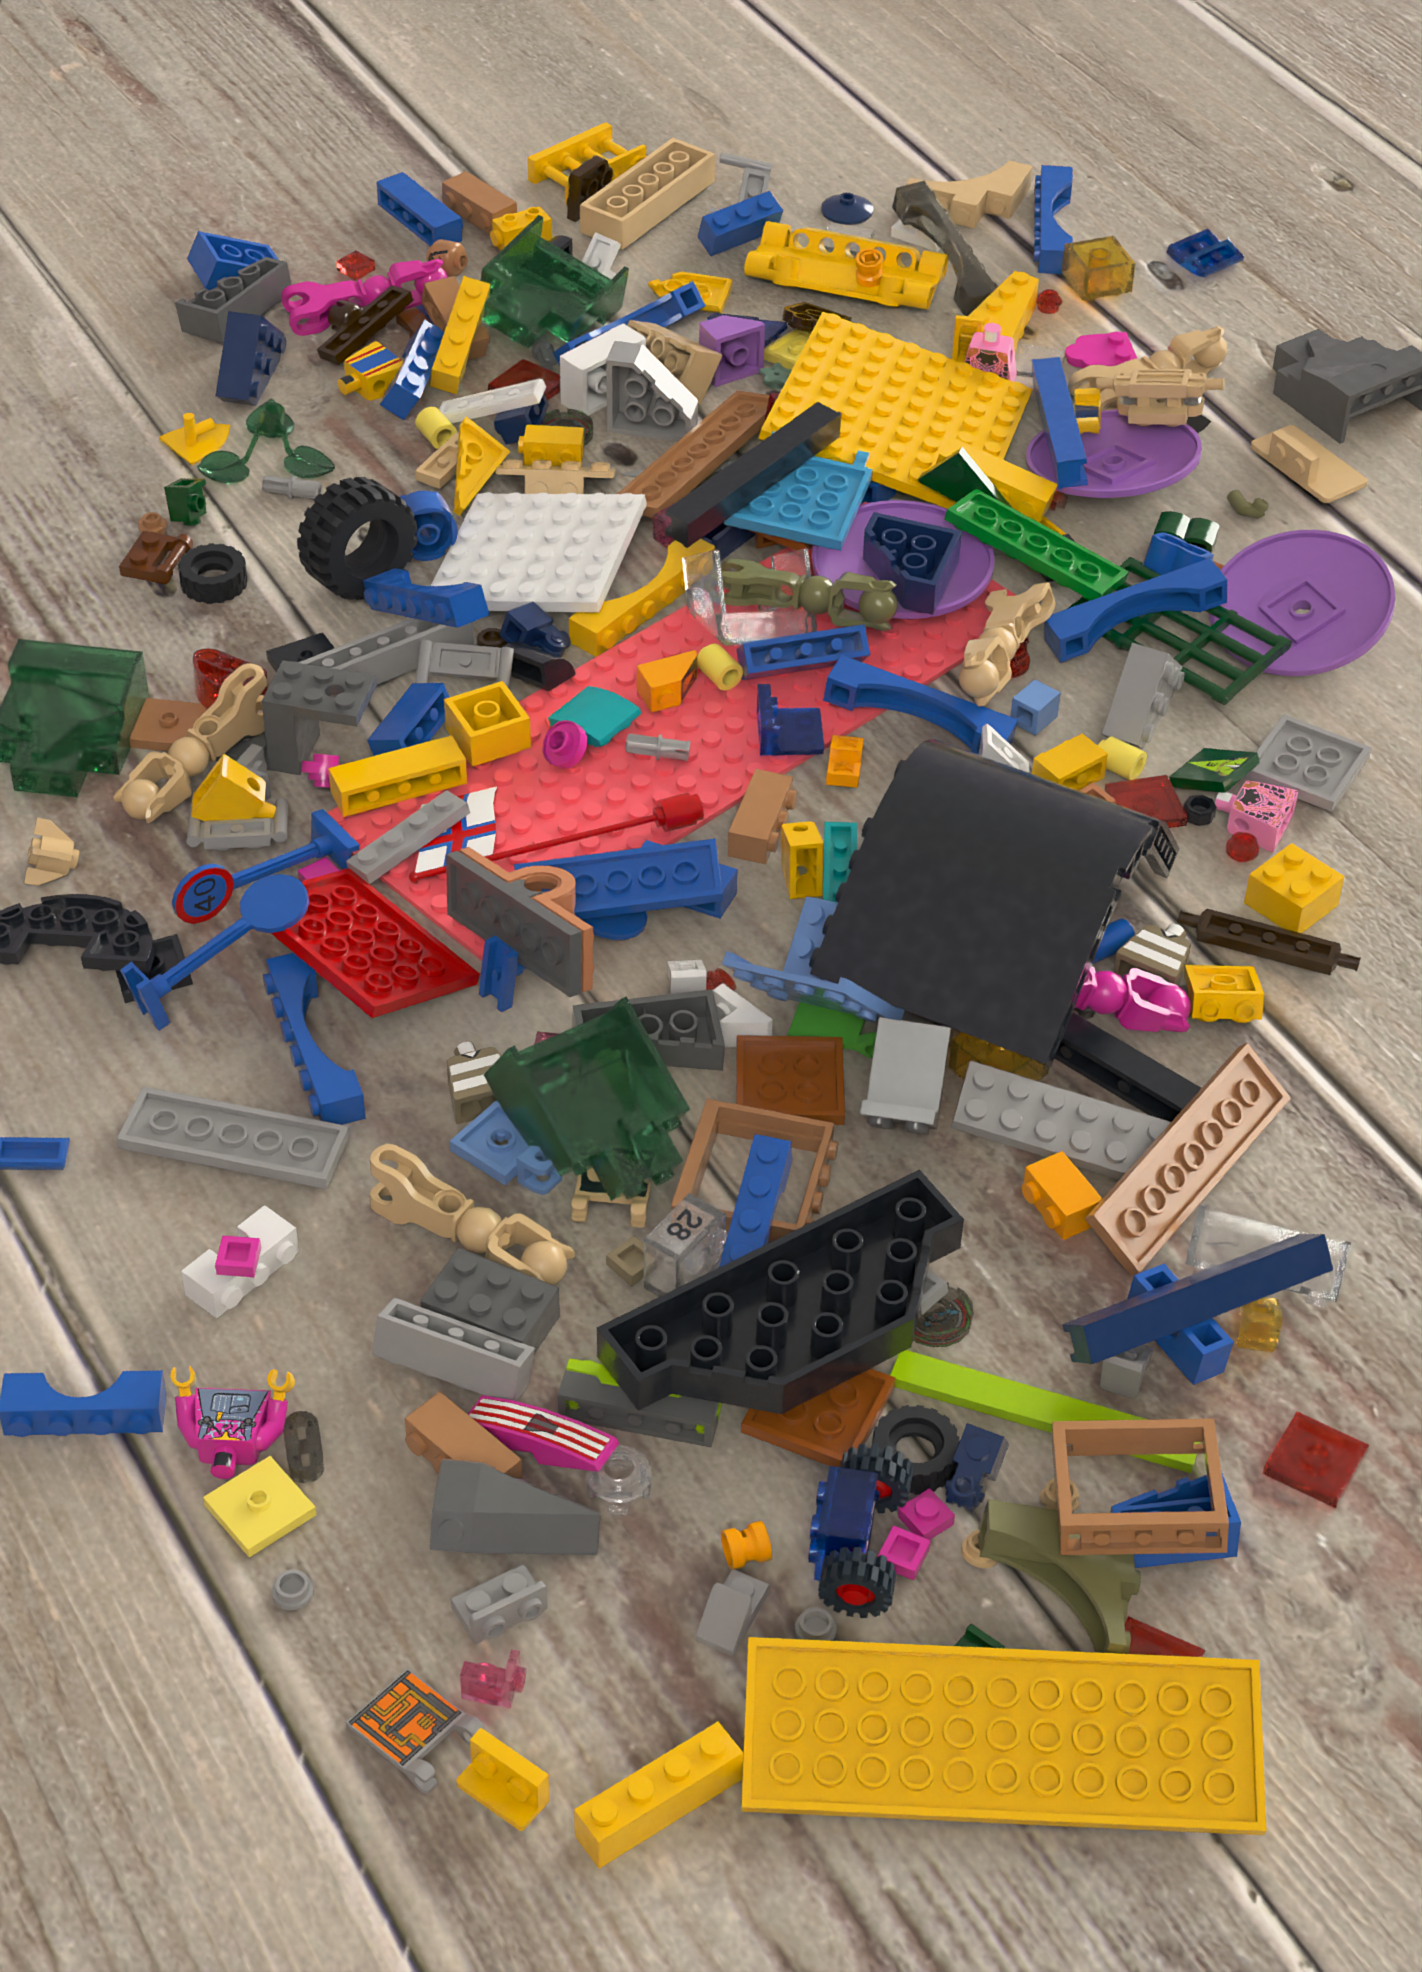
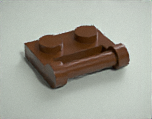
(149, 551)

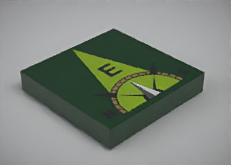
(1214, 770)

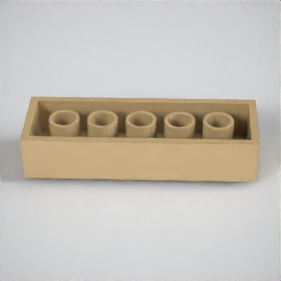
(648, 192)

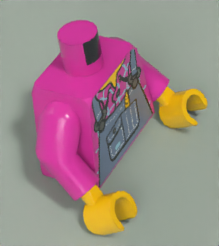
(231, 1424)

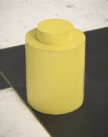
(434, 426)
(719, 667)
(1123, 758)

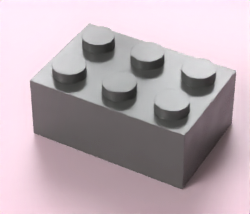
(494, 1298)

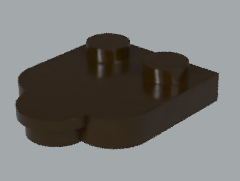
(586, 182)
(804, 315)

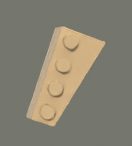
(685, 359)

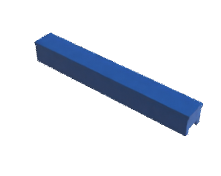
(1059, 422)

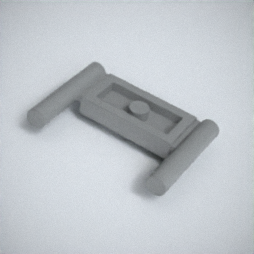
(754, 179)
(464, 662)
(241, 832)

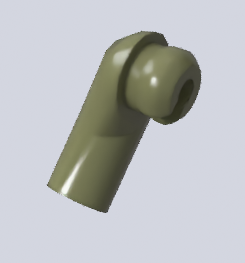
(1246, 508)

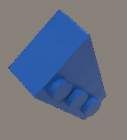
(1185, 1497)

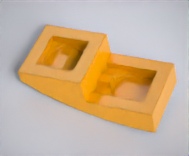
(844, 761)

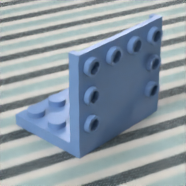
(801, 986)

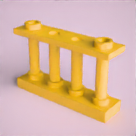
(578, 149)

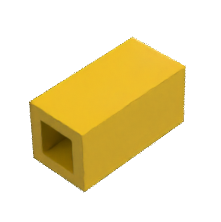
(510, 225)
(552, 444)

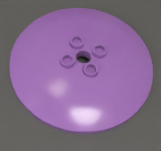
(1125, 457)
(1318, 571)
(965, 585)

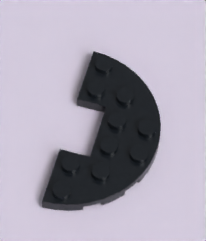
(86, 921)

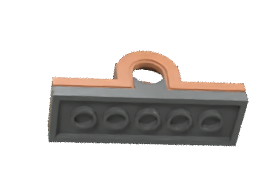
(529, 921)

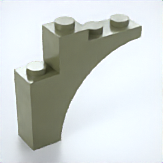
(1091, 1585)

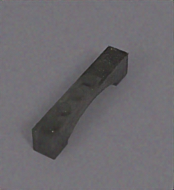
(919, 207)

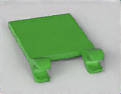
(824, 1022)

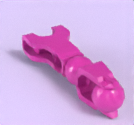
(319, 298)
(1109, 993)

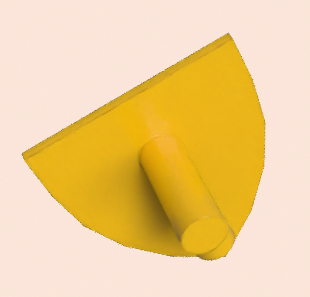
(196, 440)

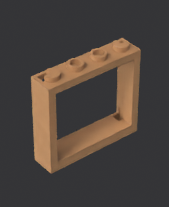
(745, 1122)
(1141, 1530)

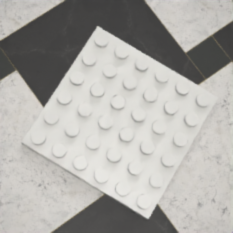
(543, 548)

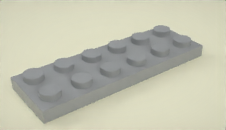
(1052, 1121)
(234, 1137)

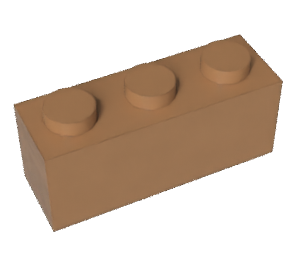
(476, 200)
(438, 302)
(760, 816)
(446, 1432)

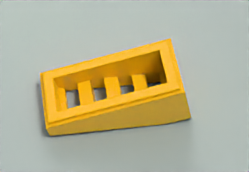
(958, 354)

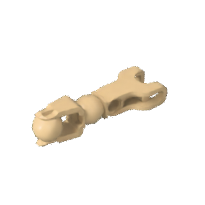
(1206, 347)
(988, 659)
(212, 735)
(446, 1212)

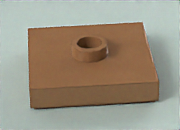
(163, 723)

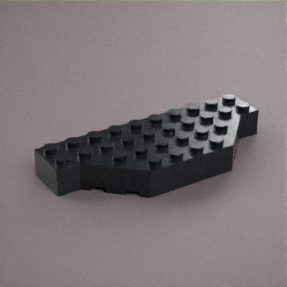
(792, 1311)

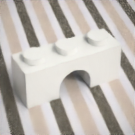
(224, 1292)

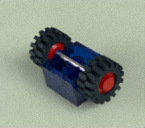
(843, 1527)

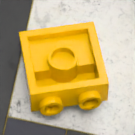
(1224, 993)

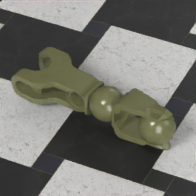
(817, 594)

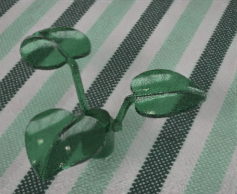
(271, 422)

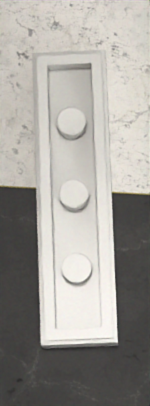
(493, 401)

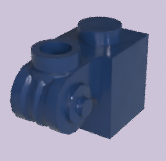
(535, 628)
(977, 1458)

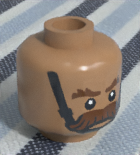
(452, 255)

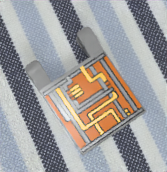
(408, 1723)

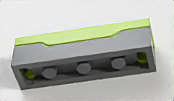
(596, 1399)

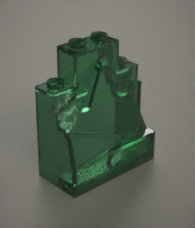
(547, 289)
(69, 713)
(596, 1101)

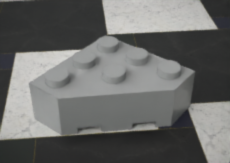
(646, 396)
(1142, 695)

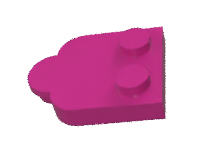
(1100, 349)

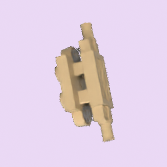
(1160, 395)

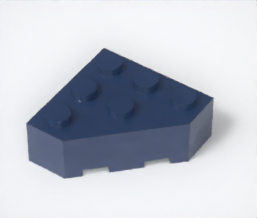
(248, 357)
(913, 557)

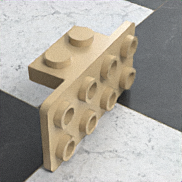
(1309, 463)
(563, 479)

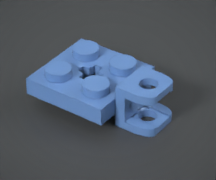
(505, 1161)

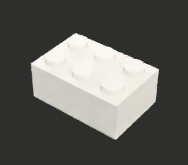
(584, 370)

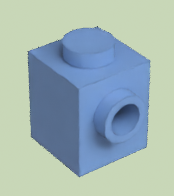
(1035, 706)

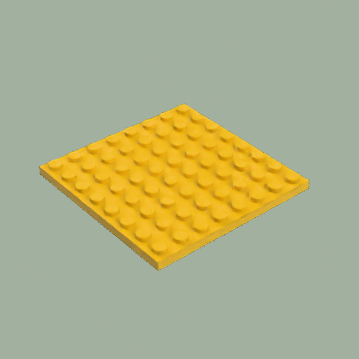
(897, 403)

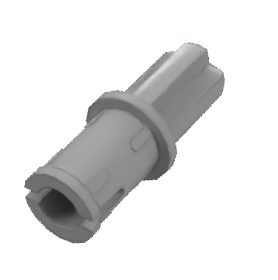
(292, 486)
(657, 747)

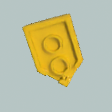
(712, 289)

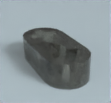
(310, 1445)

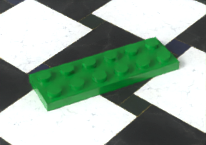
(1036, 545)

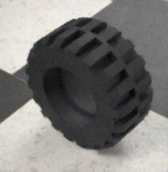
(334, 521)

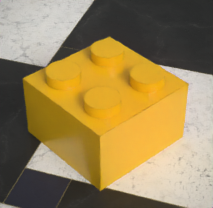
(487, 723)
(1294, 889)

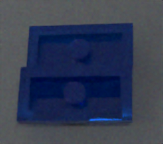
(1204, 253)

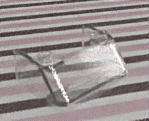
(708, 607)
(1207, 1254)

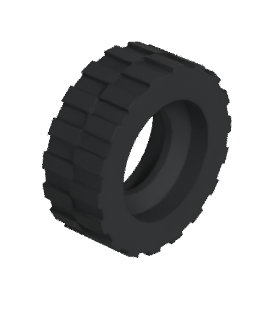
(208, 558)
(927, 1424)

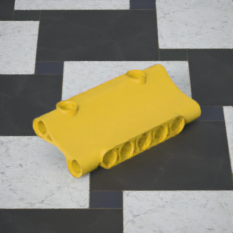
(834, 272)

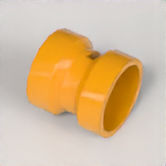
(869, 267)
(746, 1545)

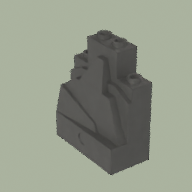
(1341, 379)

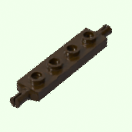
(1268, 941)

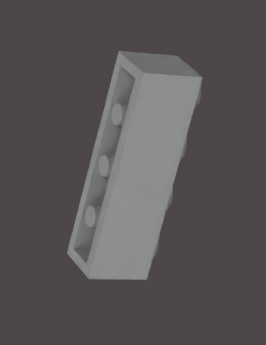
(452, 1350)

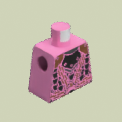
(992, 352)
(1259, 810)

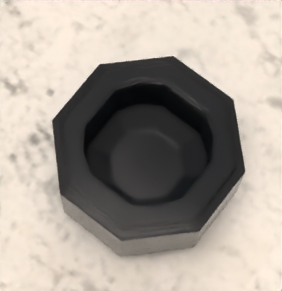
(1200, 809)

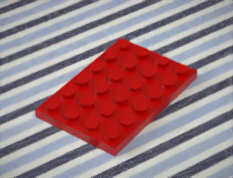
(372, 947)

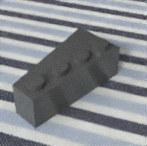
(251, 292)
(679, 1024)

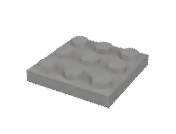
(1309, 761)

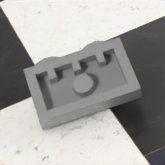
(500, 1604)

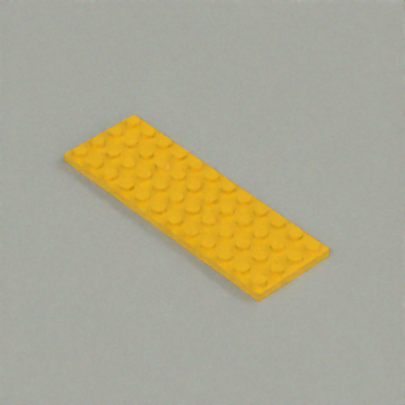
(1004, 1736)

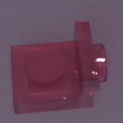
(493, 1684)

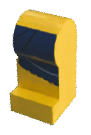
(1088, 410)

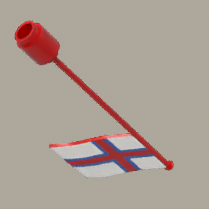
(479, 830)

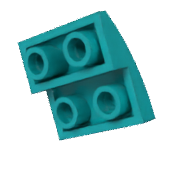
(598, 713)

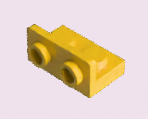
(504, 1781)

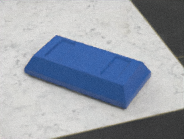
(33, 1153)

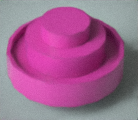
(564, 744)
(319, 770)

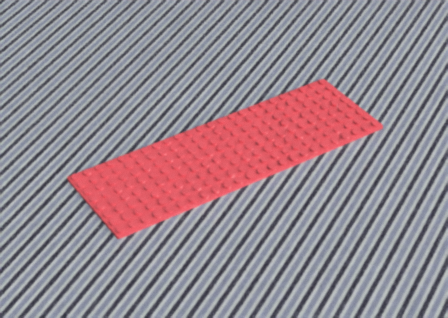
(616, 786)

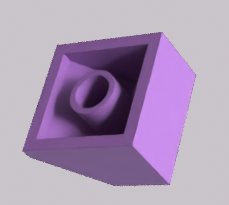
(739, 343)

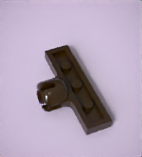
(359, 323)

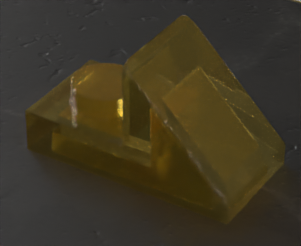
(1260, 1325)

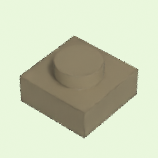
(628, 1260)

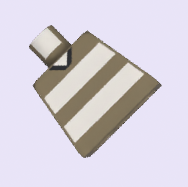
(1155, 952)
(467, 1083)

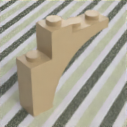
(992, 194)

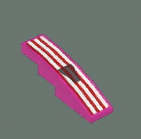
(546, 1434)

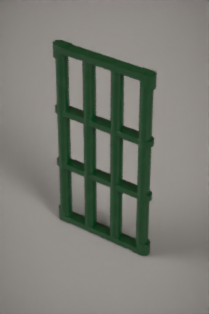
(1207, 633)

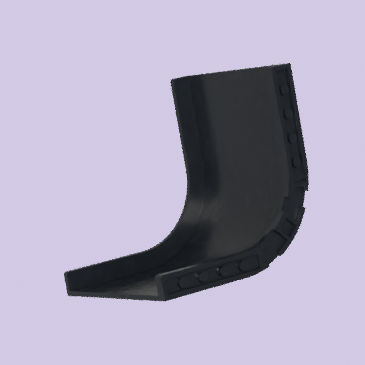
(984, 896)

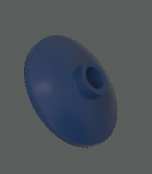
(847, 209)

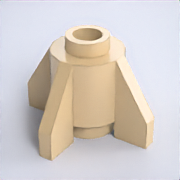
(51, 854)

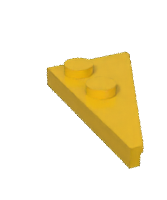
(476, 462)

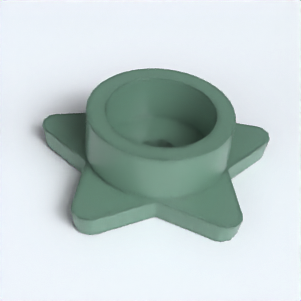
(775, 376)

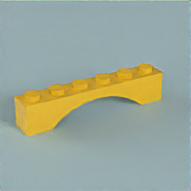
(622, 615)

